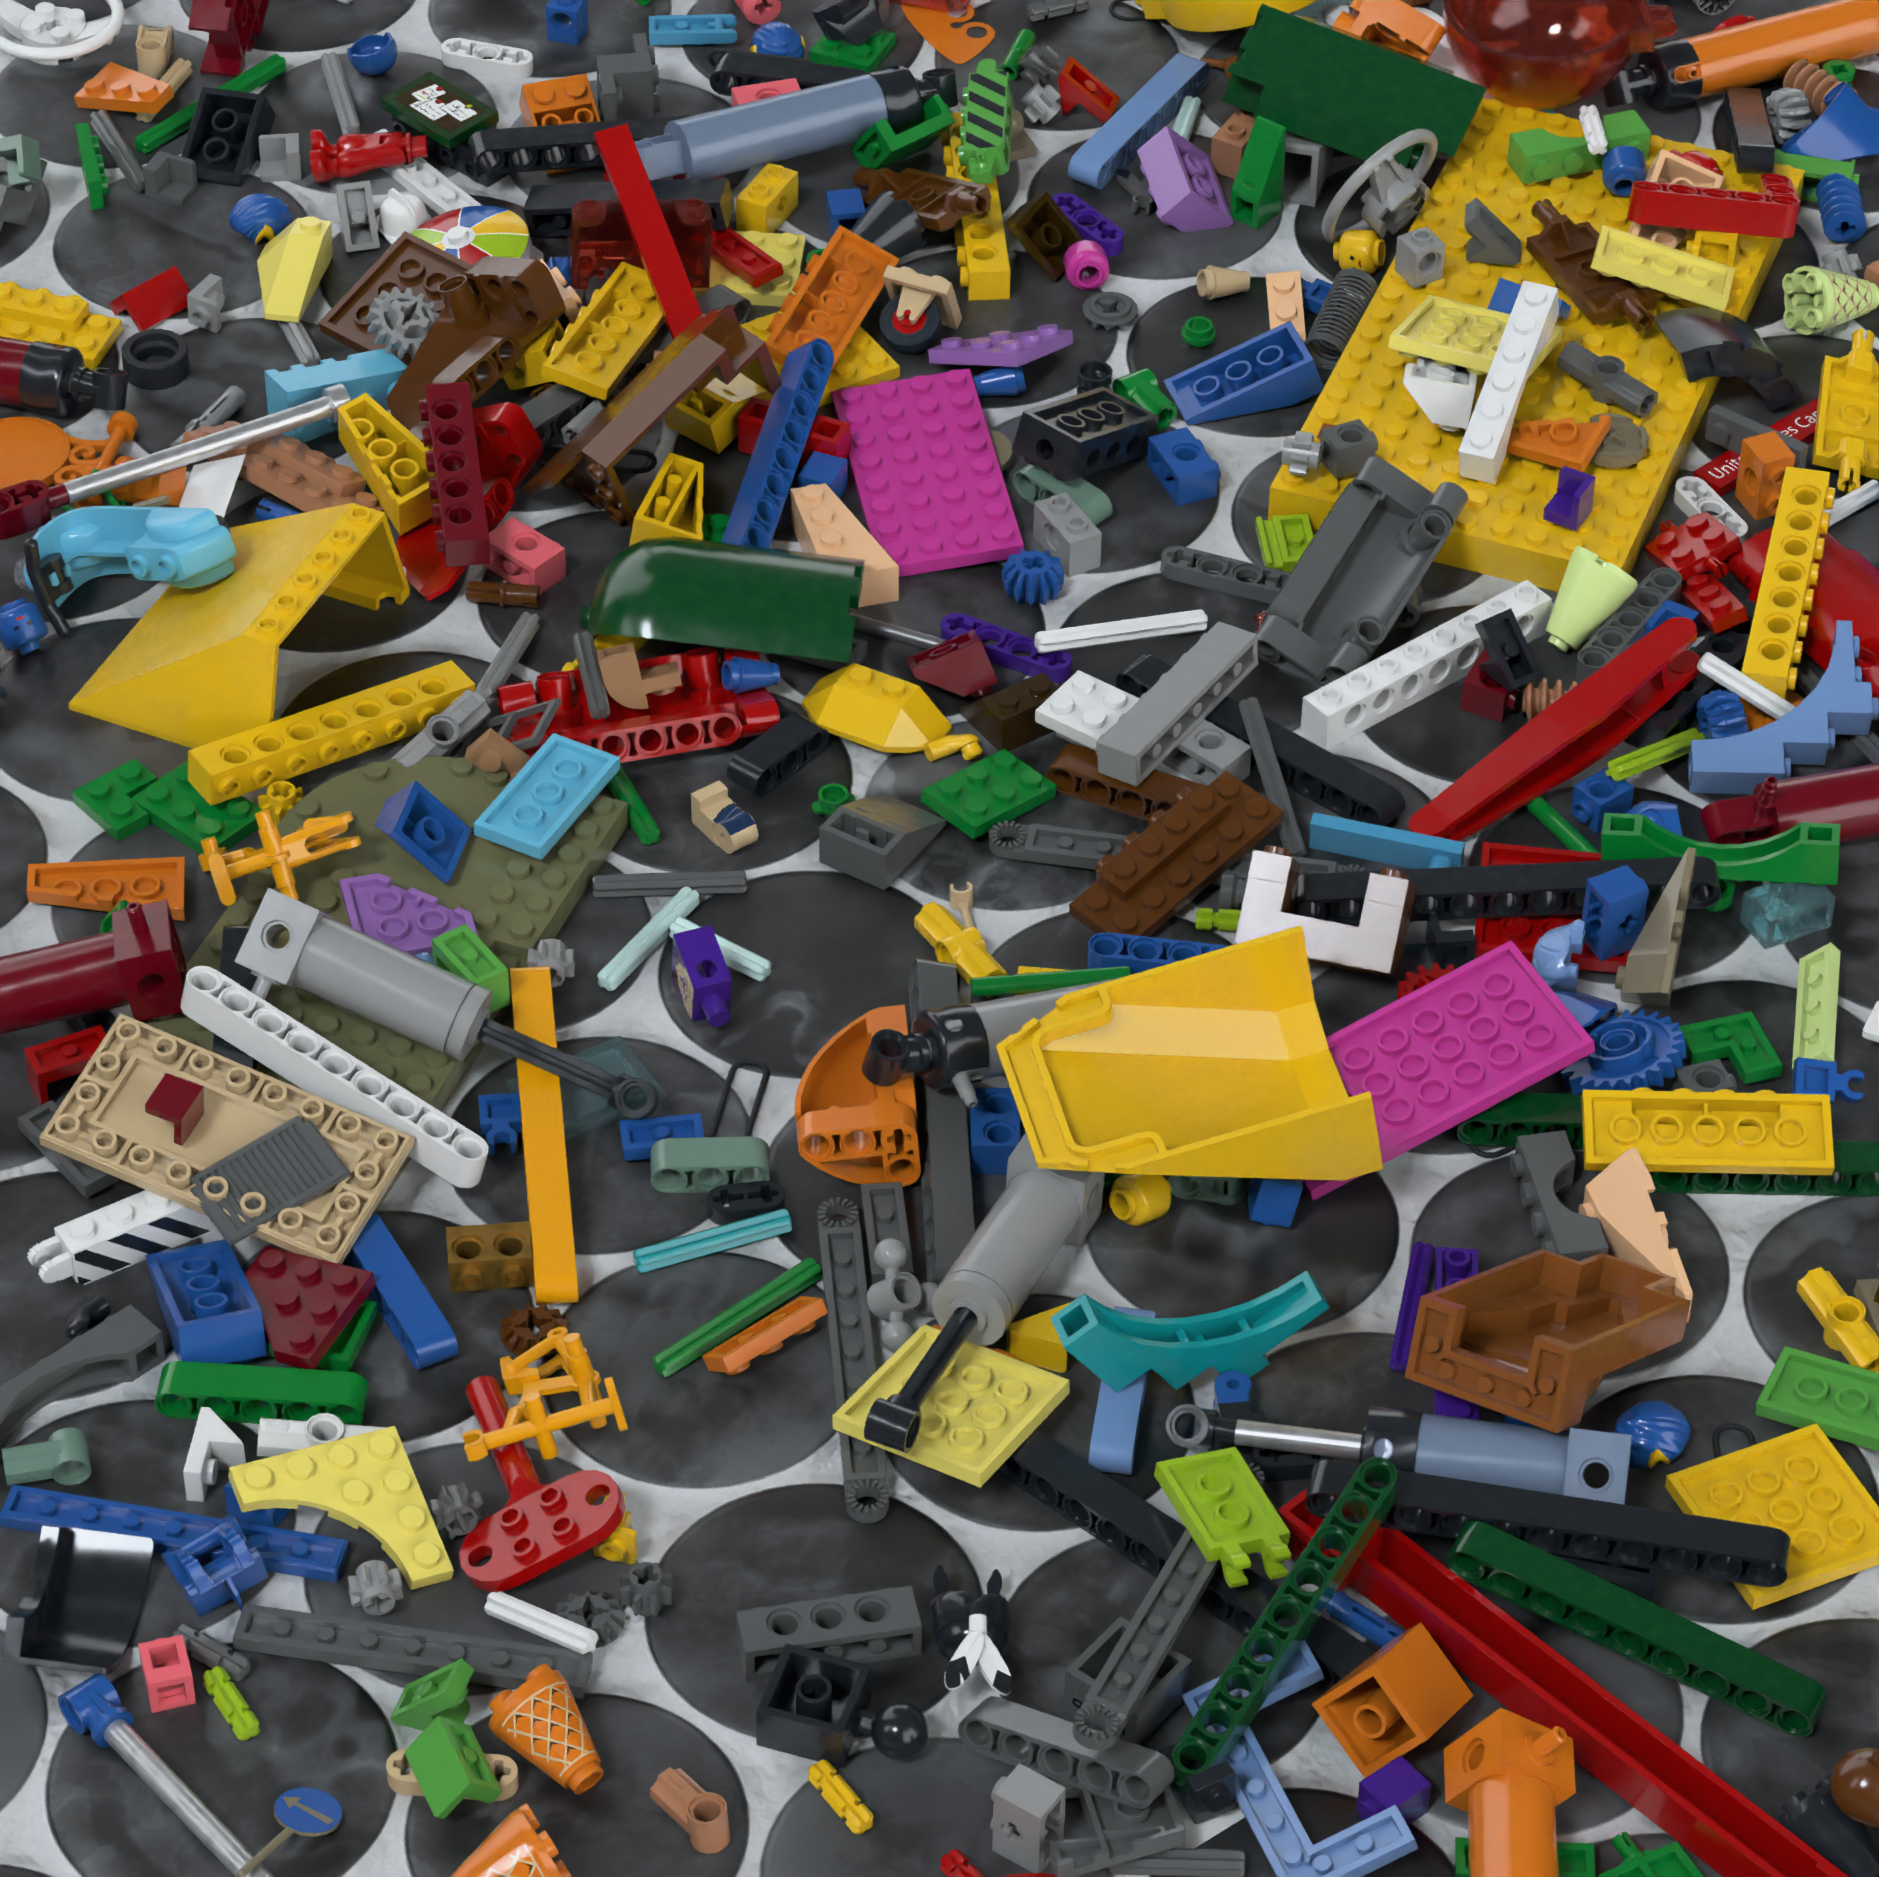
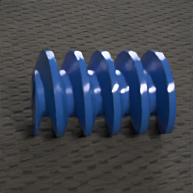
(1840, 208)

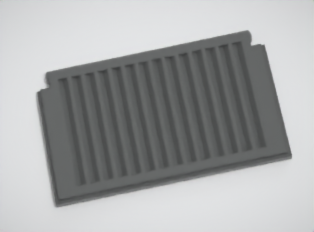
(282, 1165)

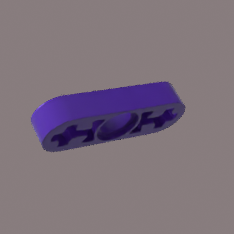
(1102, 231)

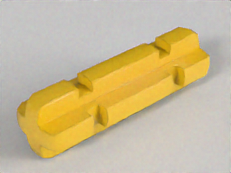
(840, 1797)

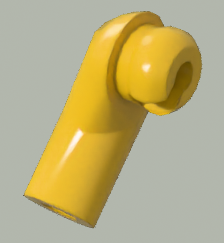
(951, 744)

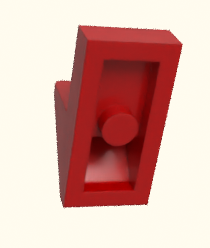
(1082, 87)

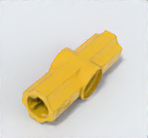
(956, 944)
(1841, 1318)

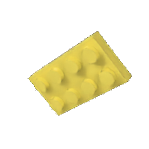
(1662, 268)

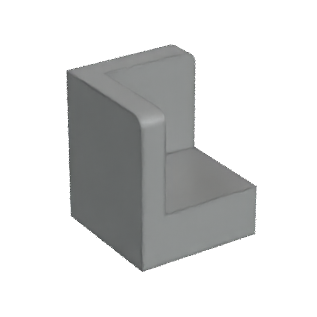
(280, 157)

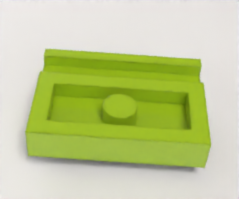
(1283, 539)

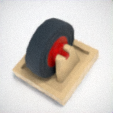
(916, 309)

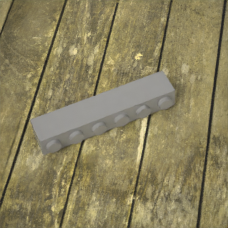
(1177, 703)

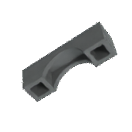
(1546, 1170)

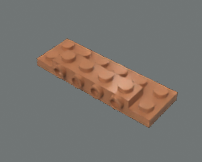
(295, 472)

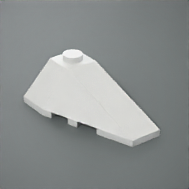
(1442, 392)

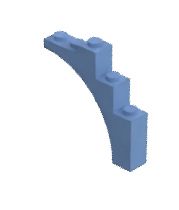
(1800, 737)

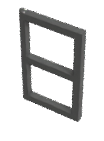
(509, 720)

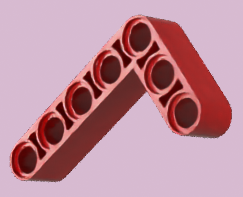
(1765, 213)

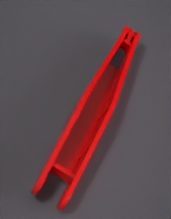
(1567, 734)

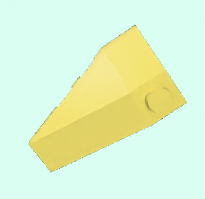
(293, 267)

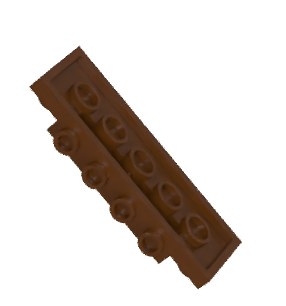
(1175, 857)

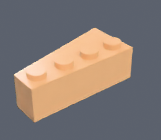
(830, 528)

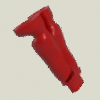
(362, 153)

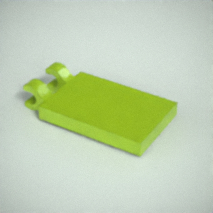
(1226, 1512)

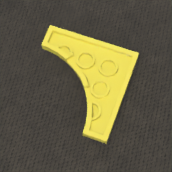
(360, 1483)

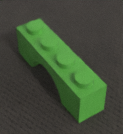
(1545, 156)

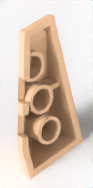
(1673, 170)

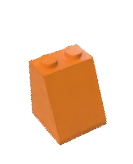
(1393, 1700)

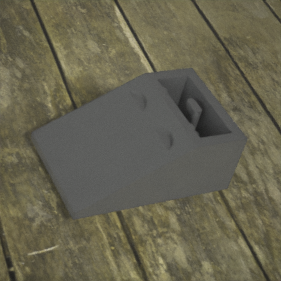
(876, 838)

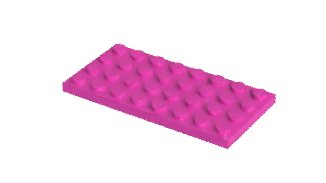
(928, 472)
(1454, 1050)

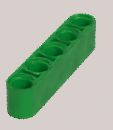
(259, 1392)

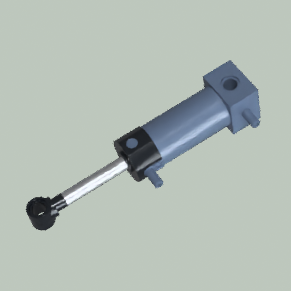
(1440, 1447)

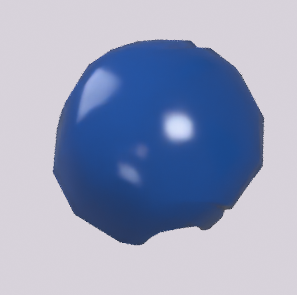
(373, 54)

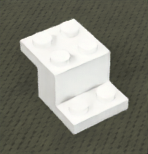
(1084, 709)

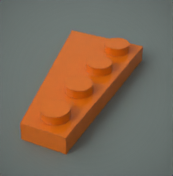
(107, 882)

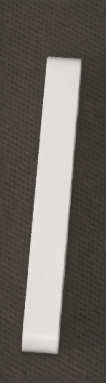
(331, 1073)

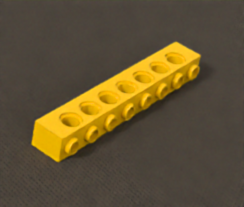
(978, 238)
(1787, 578)
(324, 733)

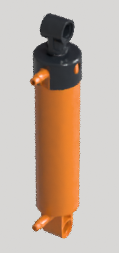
(1748, 54)

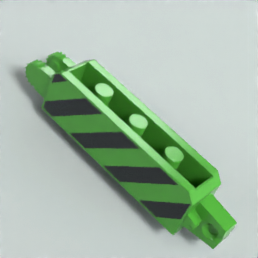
(986, 123)

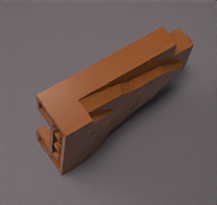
(1542, 1333)

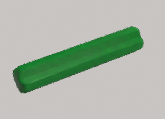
(638, 813)

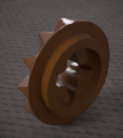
(515, 1331)

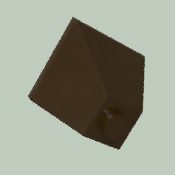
(1044, 233)

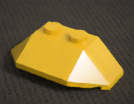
(875, 710)

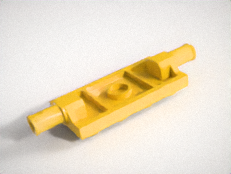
(1849, 414)

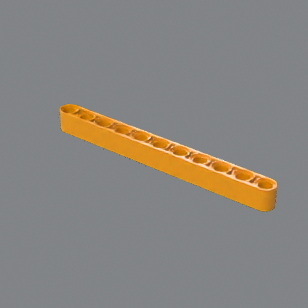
(544, 1144)

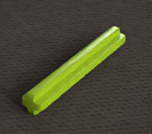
(1652, 755)

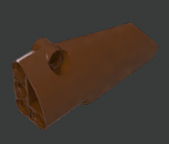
(480, 331)

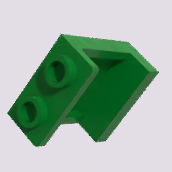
(883, 148)

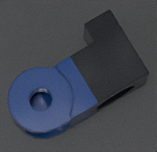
(1233, 1401)

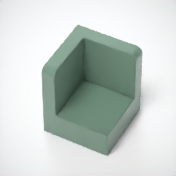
(22, 159)

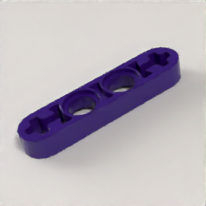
(1054, 664)

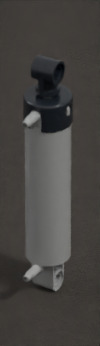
(956, 1042)

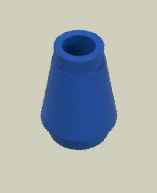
(1000, 382)
(748, 674)

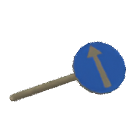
(303, 1813)

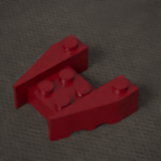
(230, 31)

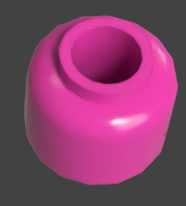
(1086, 265)

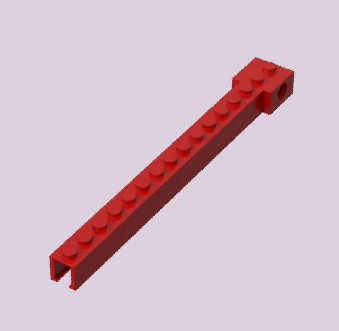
(1549, 1690)

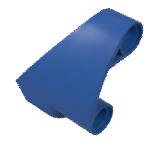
(1842, 131)

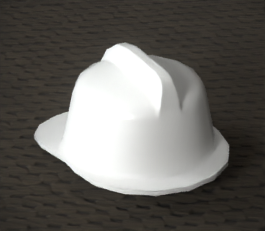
(399, 214)

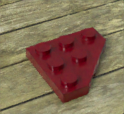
(305, 1302)

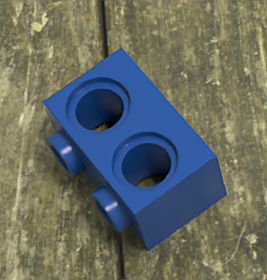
(993, 1131)

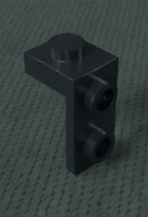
(1207, 1791)

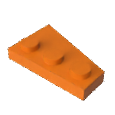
(124, 90)

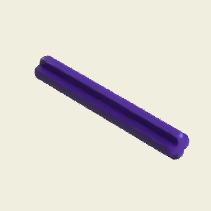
(1415, 1286)

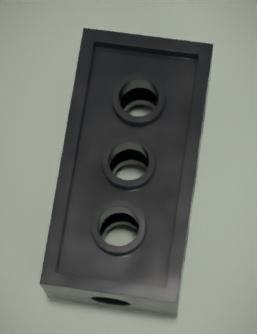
(1084, 433)

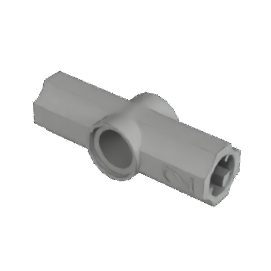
(454, 723)

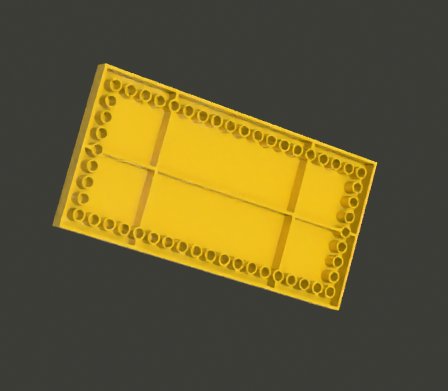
(1503, 522)

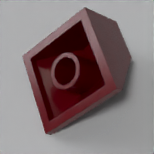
(955, 666)

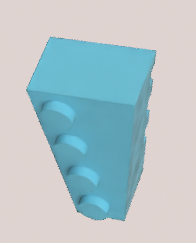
(361, 373)

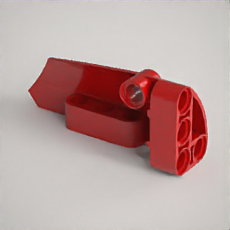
(506, 454)

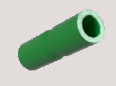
(1022, 42)

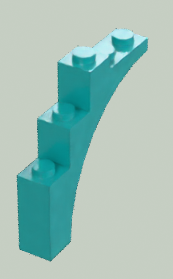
(1179, 1349)

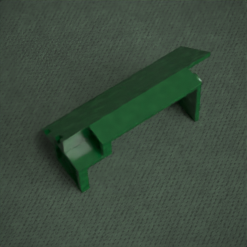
(1347, 88)

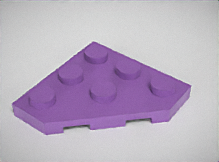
(1002, 347)
(398, 915)

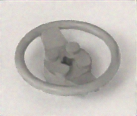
(1392, 190)

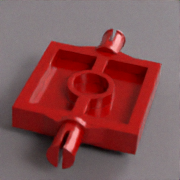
(1694, 546)

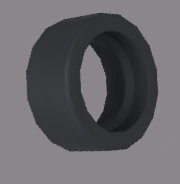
(155, 343)

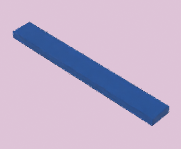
(279, 1548)

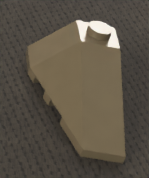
(1654, 956)

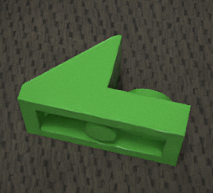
(435, 1695)

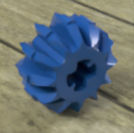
(1032, 576)
(1721, 715)

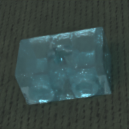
(1786, 911)

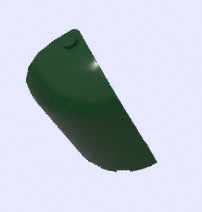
(729, 598)

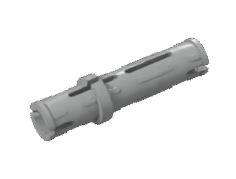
(218, 412)

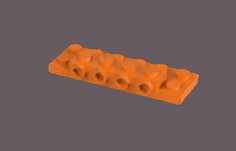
(832, 296)

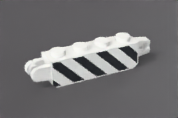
(116, 1238)

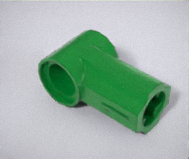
(1143, 389)

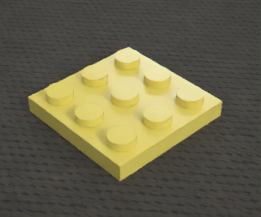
(783, 247)

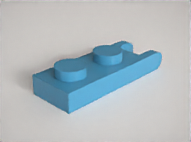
(692, 29)

